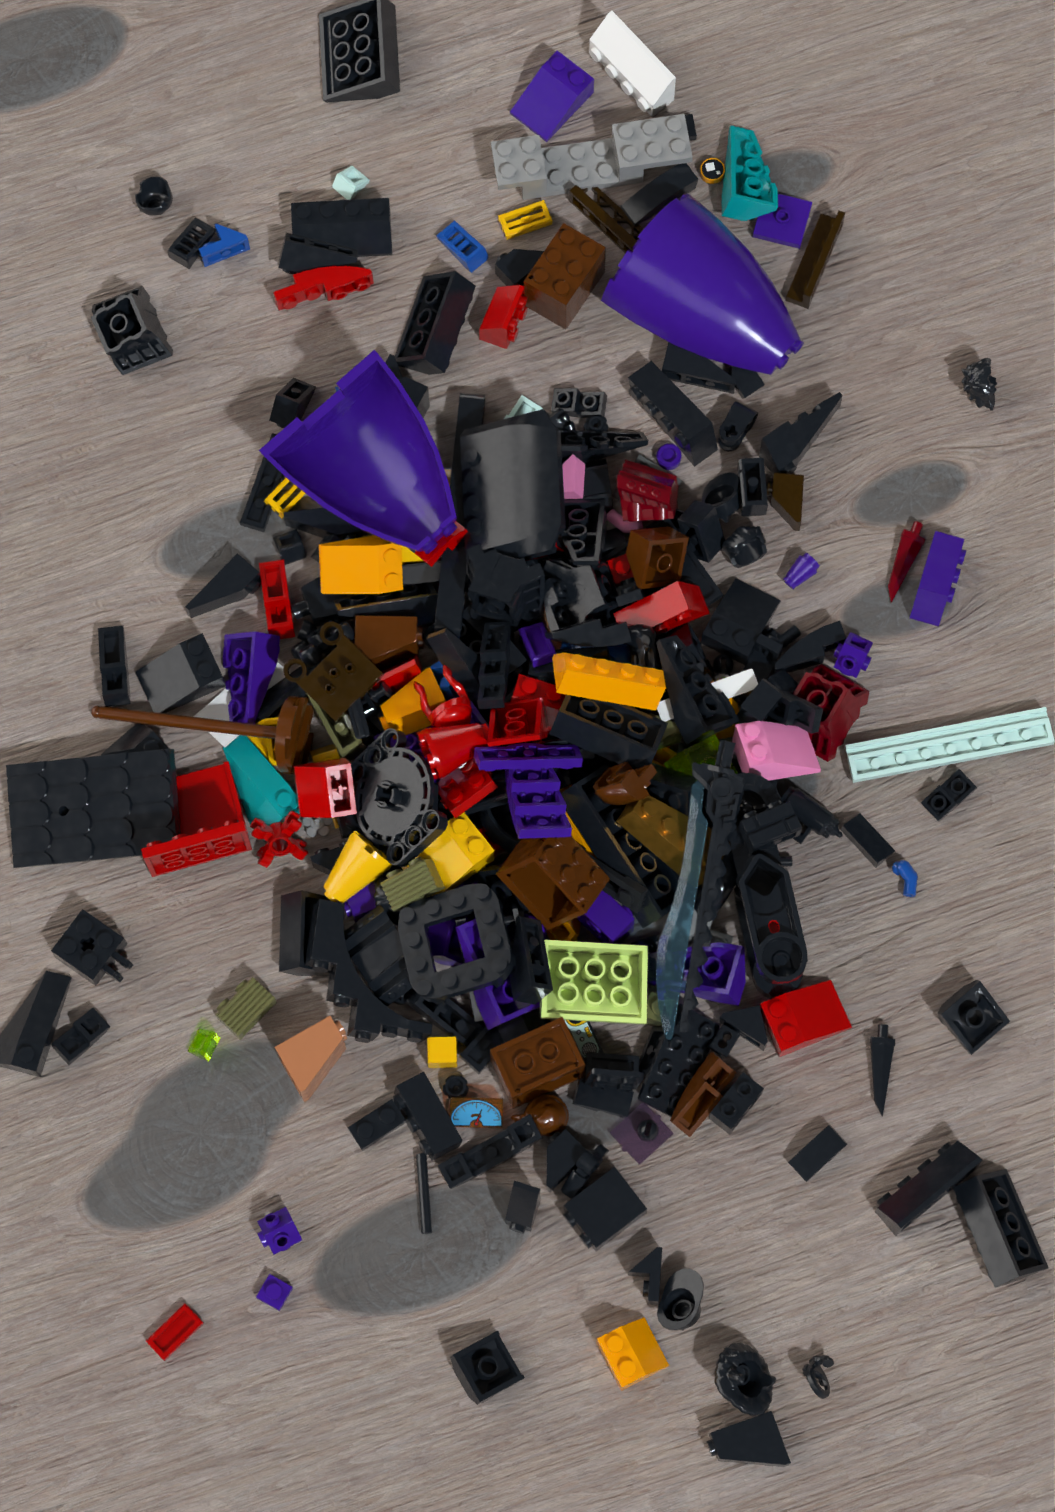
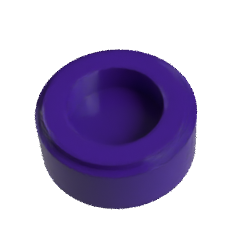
(668, 456)

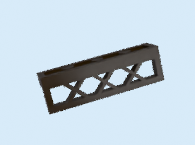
(602, 219)
(815, 259)

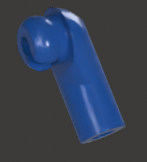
(908, 874)

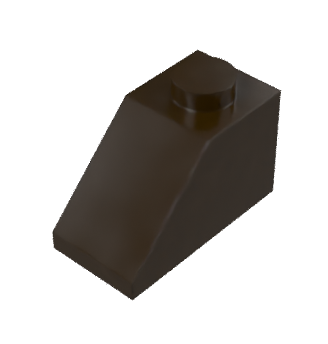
(787, 497)

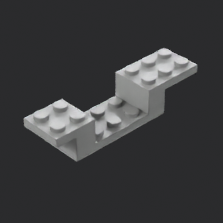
(591, 163)

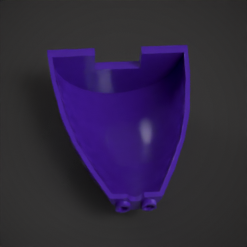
(703, 291)
(370, 460)

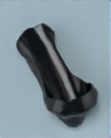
(643, 650)

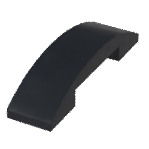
(491, 1152)

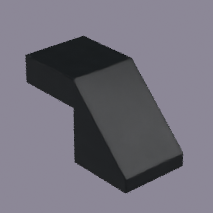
(521, 1025)

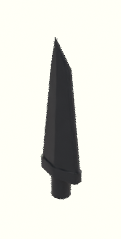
(881, 1059)

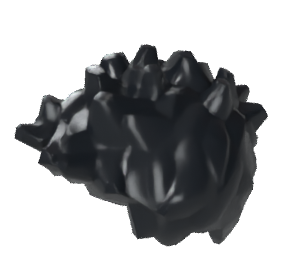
(980, 383)

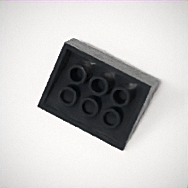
(359, 51)

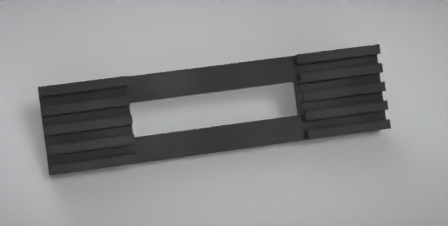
(629, 892)

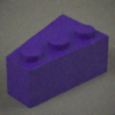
(938, 577)

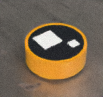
(712, 171)

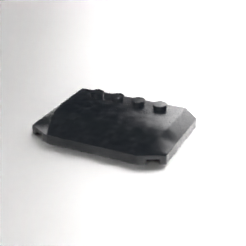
(513, 486)

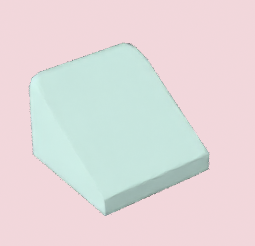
(350, 182)

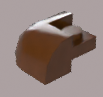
(623, 784)

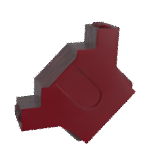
(646, 493)
(840, 704)

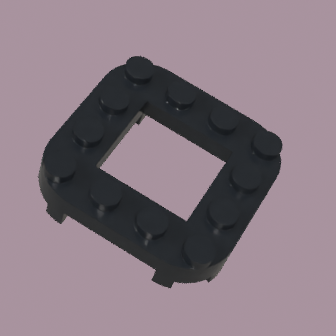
(466, 977)

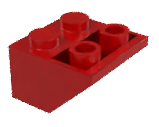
(503, 316)
(325, 789)

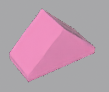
(573, 478)

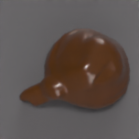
(548, 1113)

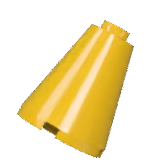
(355, 868)

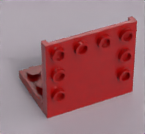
(209, 823)

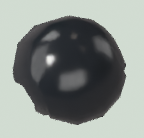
(154, 196)

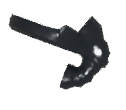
(813, 1370)

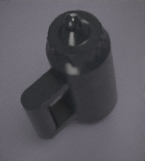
(811, 815)

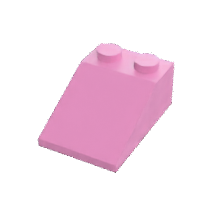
(774, 750)

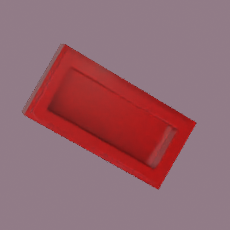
(174, 1332)

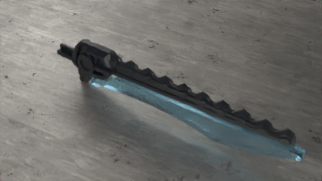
(722, 807)

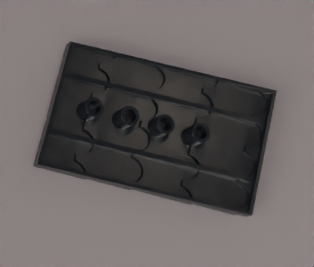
(91, 807)

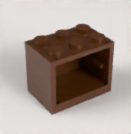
(565, 276)
(553, 878)
(537, 1062)

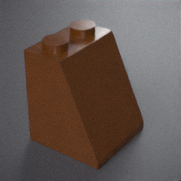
(388, 639)

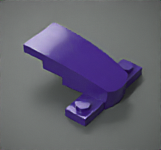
(533, 785)

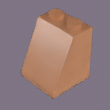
(312, 1054)

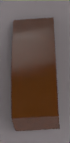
(702, 1094)

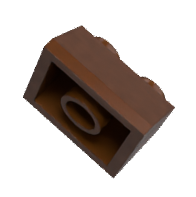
(656, 556)

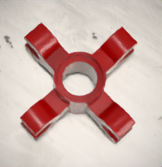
(279, 839)

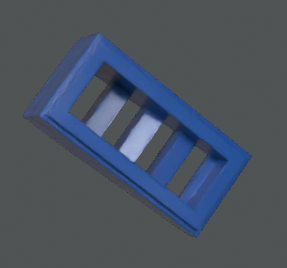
(471, 258)

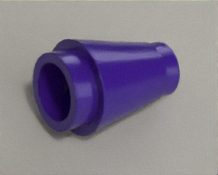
(801, 570)

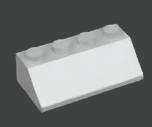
(632, 65)

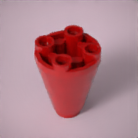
(451, 746)

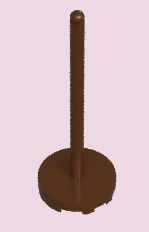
(291, 735)

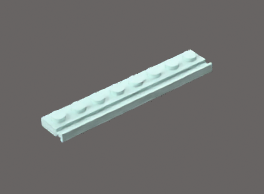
(949, 744)

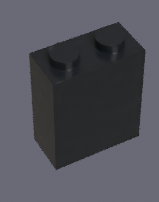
(604, 1209)

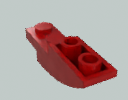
(331, 280)

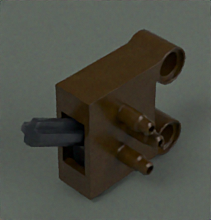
(339, 680)

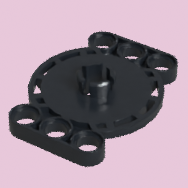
(398, 782)

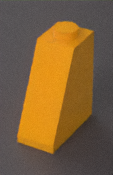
(404, 708)

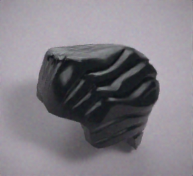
(745, 546)

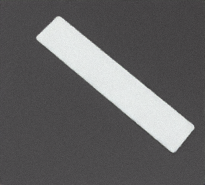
(730, 686)

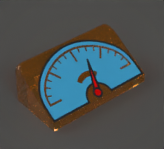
(477, 1112)

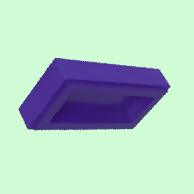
(536, 644)

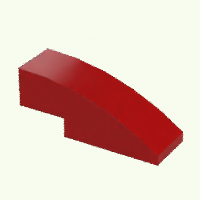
(276, 599)

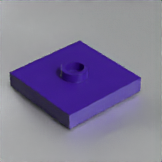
(785, 224)

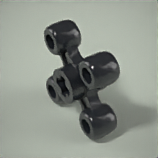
(316, 649)

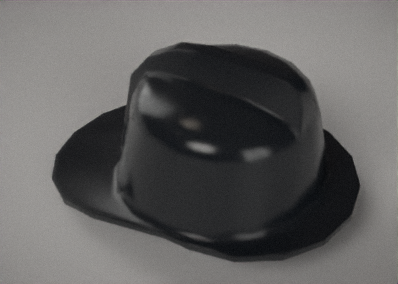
(723, 494)
(681, 1300)

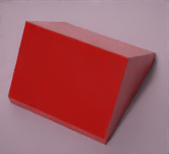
(401, 673)

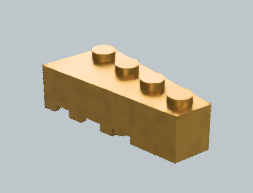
(661, 831)

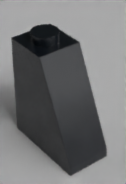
(750, 1442)

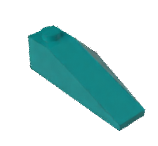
(746, 181)
(259, 785)

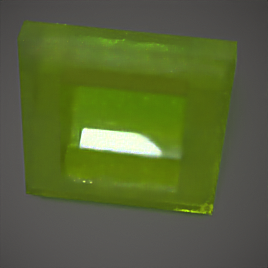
(204, 1044)

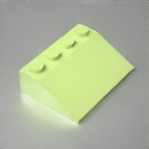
(596, 982)

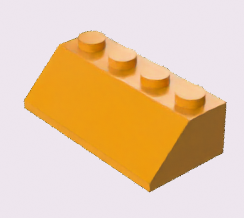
(608, 680)

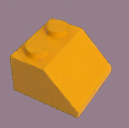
(632, 1353)

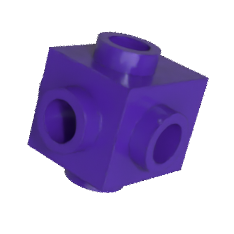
(853, 655)
(278, 1231)

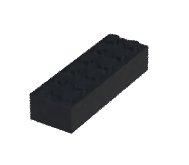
(619, 848)

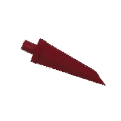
(908, 549)

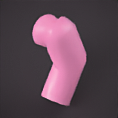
(625, 527)

